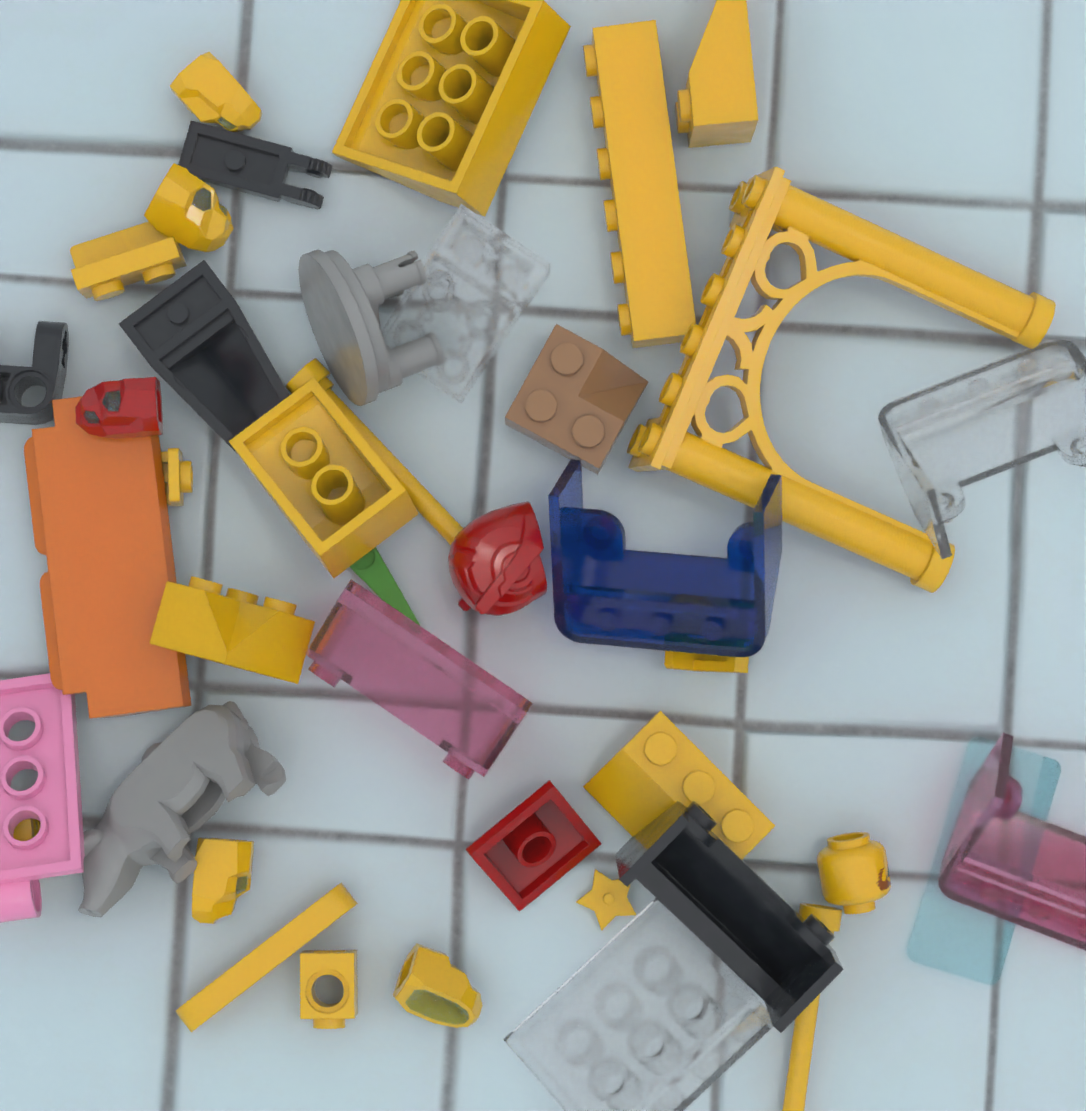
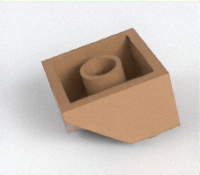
(576, 399)

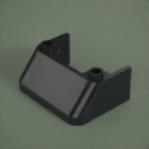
(731, 910)

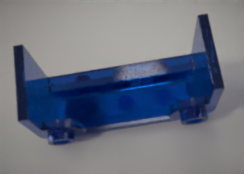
(661, 597)

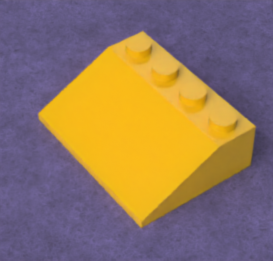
(452, 95)

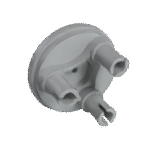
(347, 326)

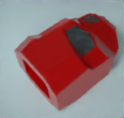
(122, 409)

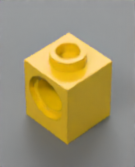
(328, 962)

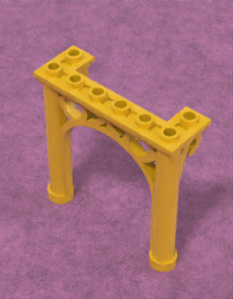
(876, 253)

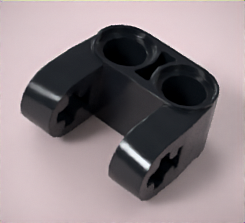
(47, 370)

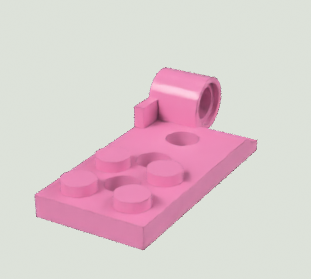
(51, 800)

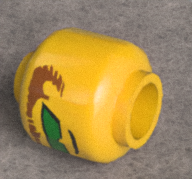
(853, 872)

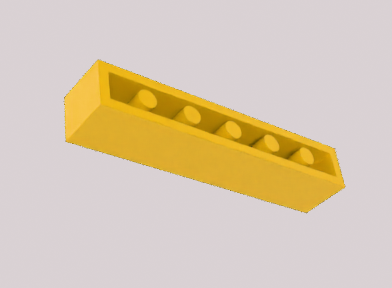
(642, 182)

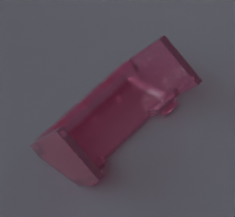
(417, 680)
(1013, 860)

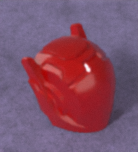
(499, 561)

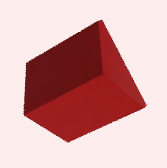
(533, 846)

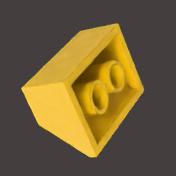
(665, 768)

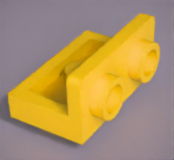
(123, 259)

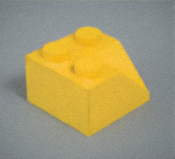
(233, 629)

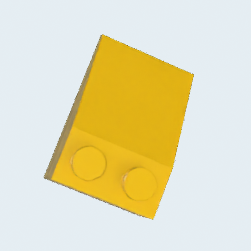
(720, 85)
(324, 477)

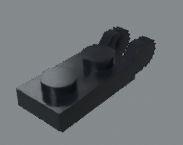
(249, 164)

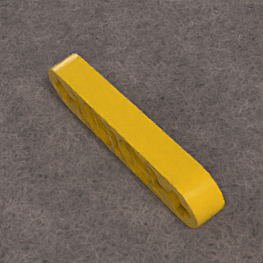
(266, 957)

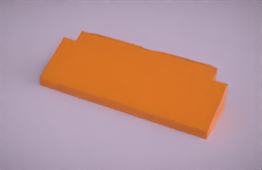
(108, 556)

